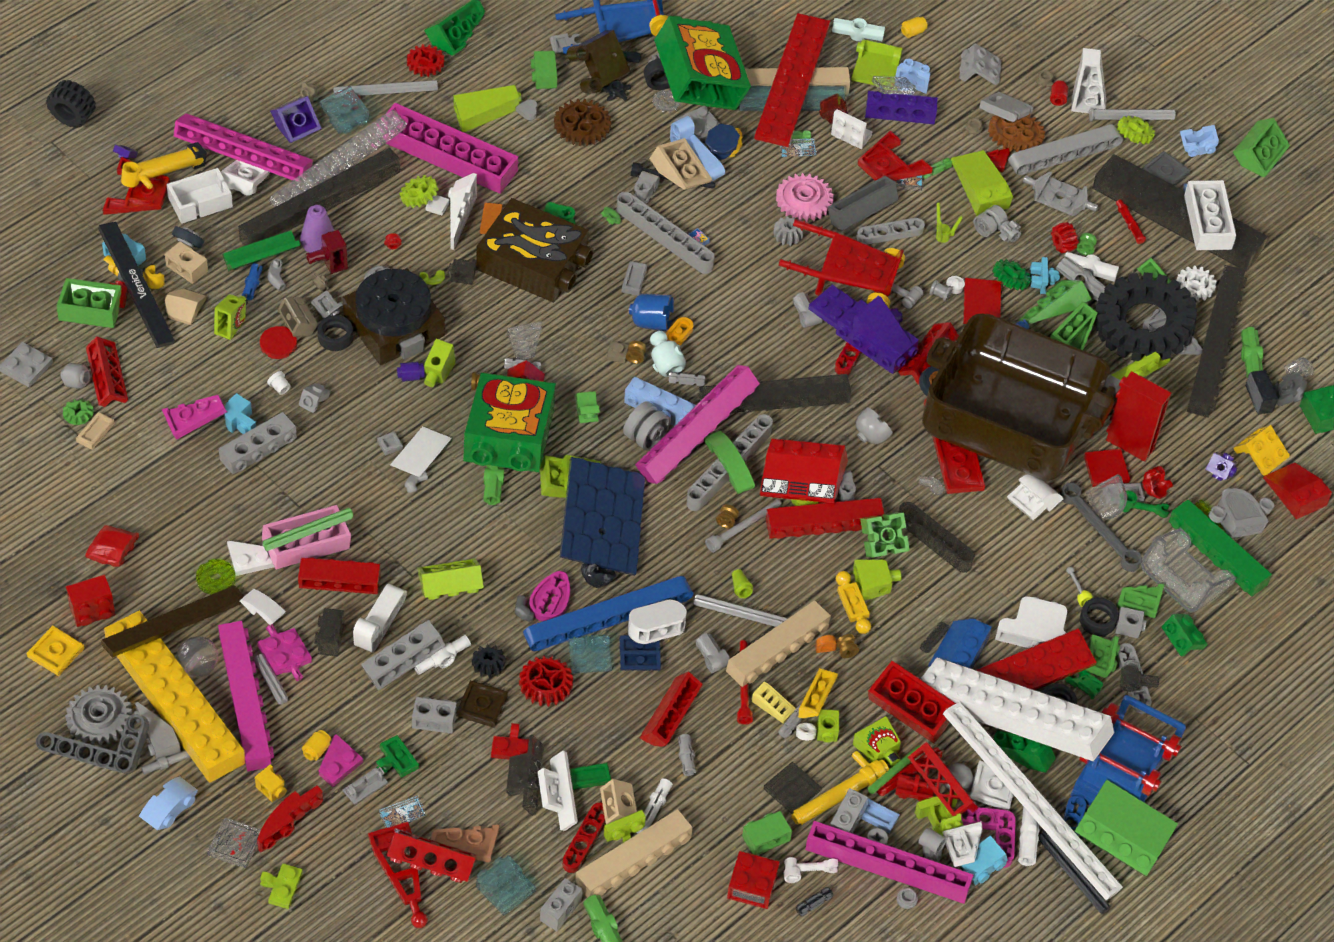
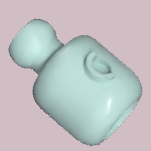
(666, 355)

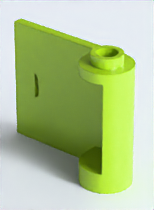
(875, 60)

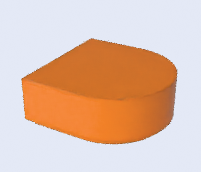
(825, 644)

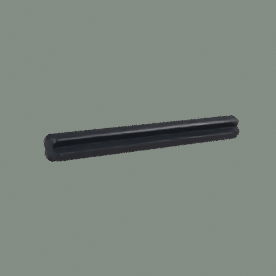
(1074, 873)

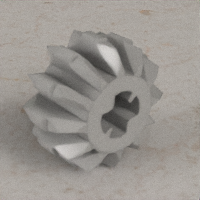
(786, 232)

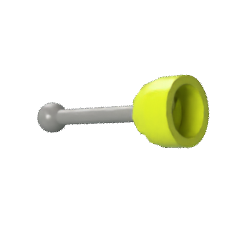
(1084, 595)

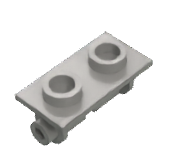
(365, 785)

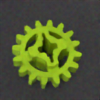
(1136, 129)
(418, 191)

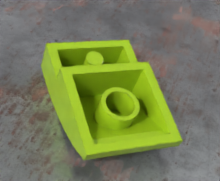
(555, 475)

